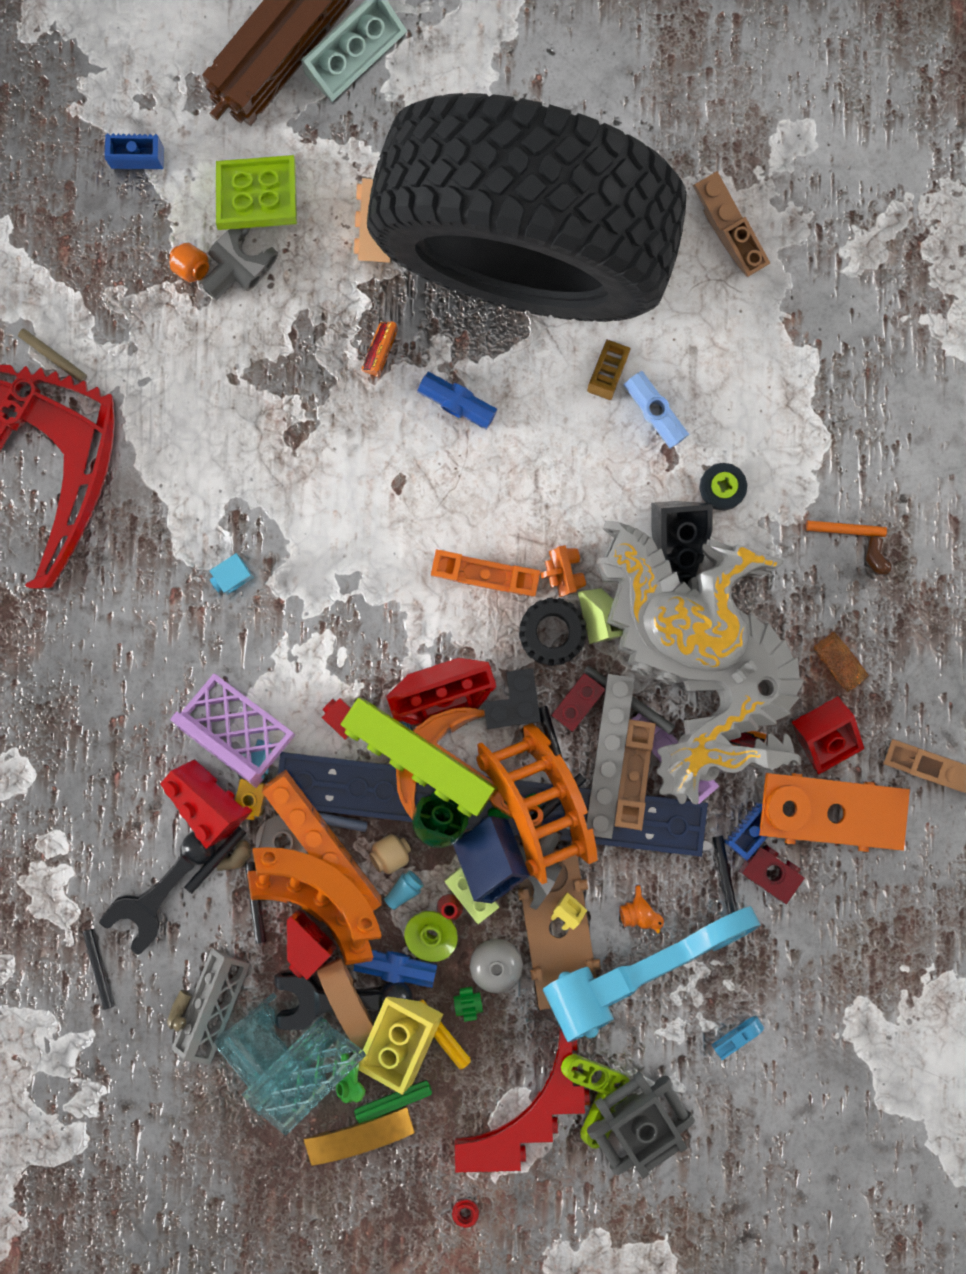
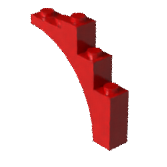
(501, 1147)

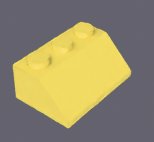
(399, 1042)

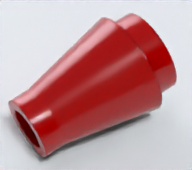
(449, 899)

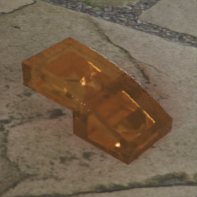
(841, 661)

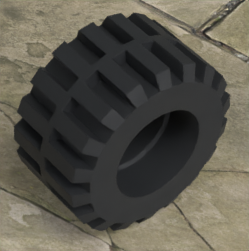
(557, 608)

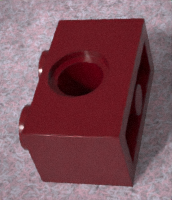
(577, 702)
(783, 885)

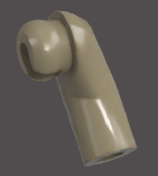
(237, 858)
(175, 1019)

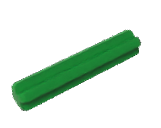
(393, 1101)

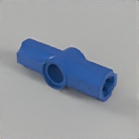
(457, 400)
(399, 968)

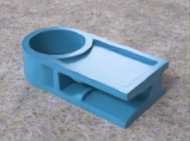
(738, 1037)

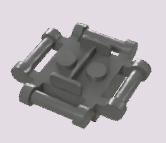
(641, 1125)

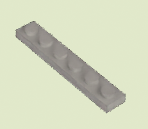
(609, 755)

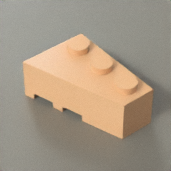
(365, 245)

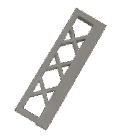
(205, 1006)

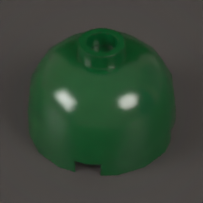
(438, 821)

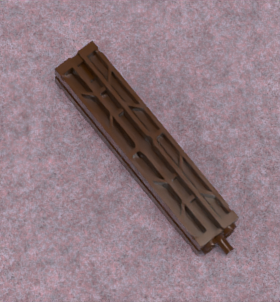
(267, 54)

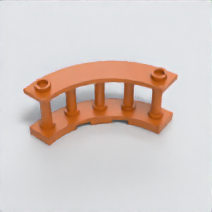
(563, 787)
(320, 891)

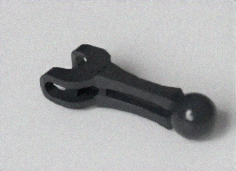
(144, 908)
(315, 1002)

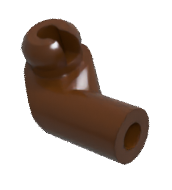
(875, 558)

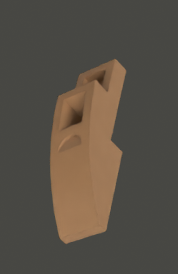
(729, 225)
(926, 765)

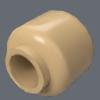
(390, 854)

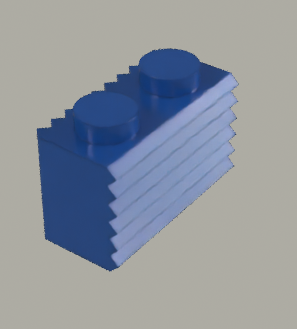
(134, 151)
(746, 837)

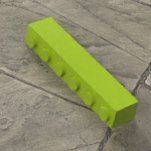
(418, 756)

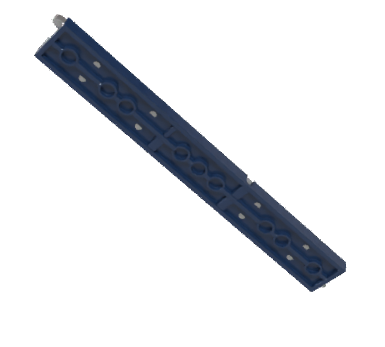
(372, 791)

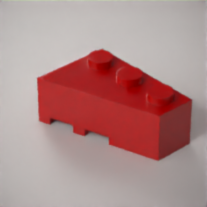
(203, 803)

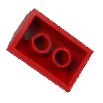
(306, 945)

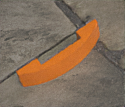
(485, 573)

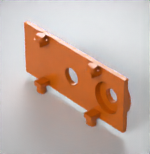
(870, 818)

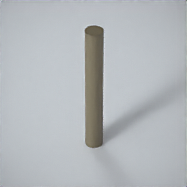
(52, 355)

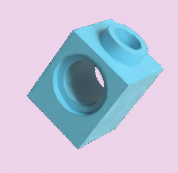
(230, 575)

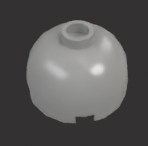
(496, 965)

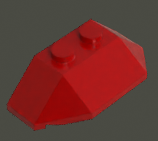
(441, 688)

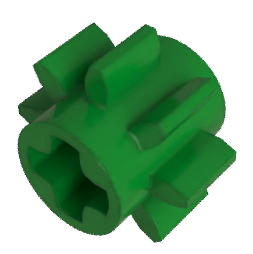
(468, 1004)

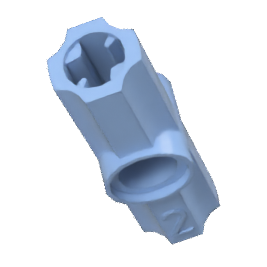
(646, 395)

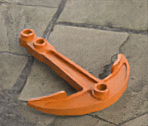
(433, 730)

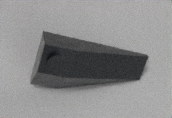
(680, 532)

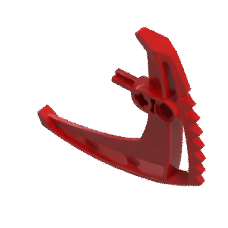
(74, 438)

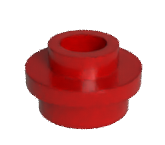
(462, 1221)

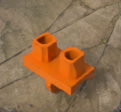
(560, 570)

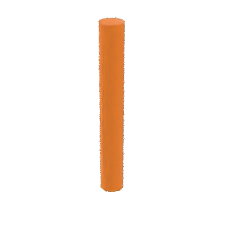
(843, 528)

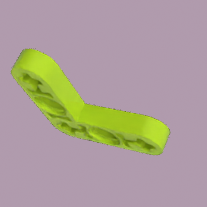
(603, 1086)

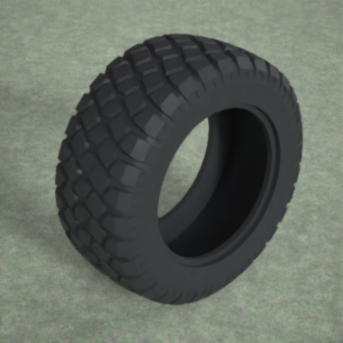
(527, 207)

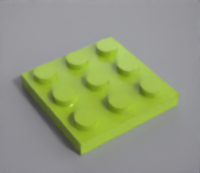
(256, 192)

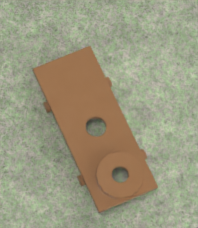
(556, 954)

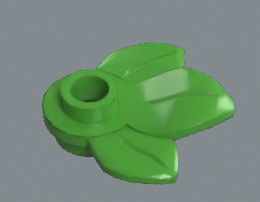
(349, 1088)

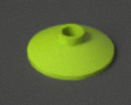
(428, 946)

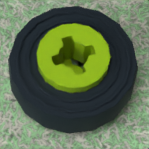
(719, 494)

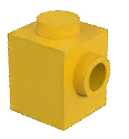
(252, 797)

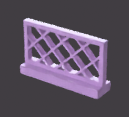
(213, 742)

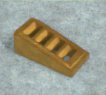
(600, 384)

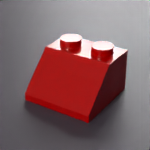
(828, 734)

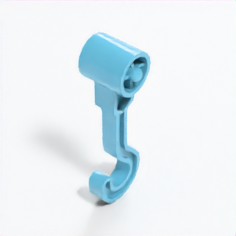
(584, 1002)

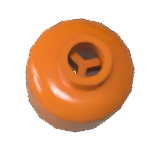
(189, 262)

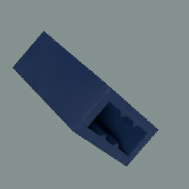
(491, 859)

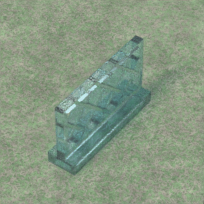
(293, 1065)

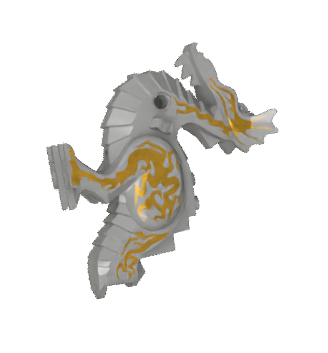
(708, 645)

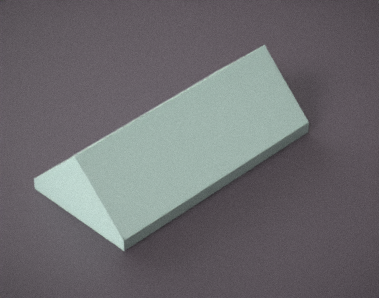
(353, 47)

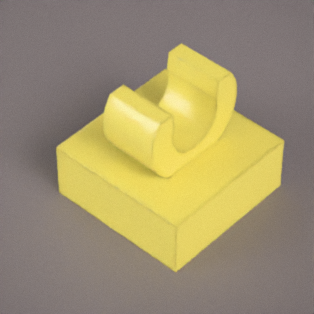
(569, 911)

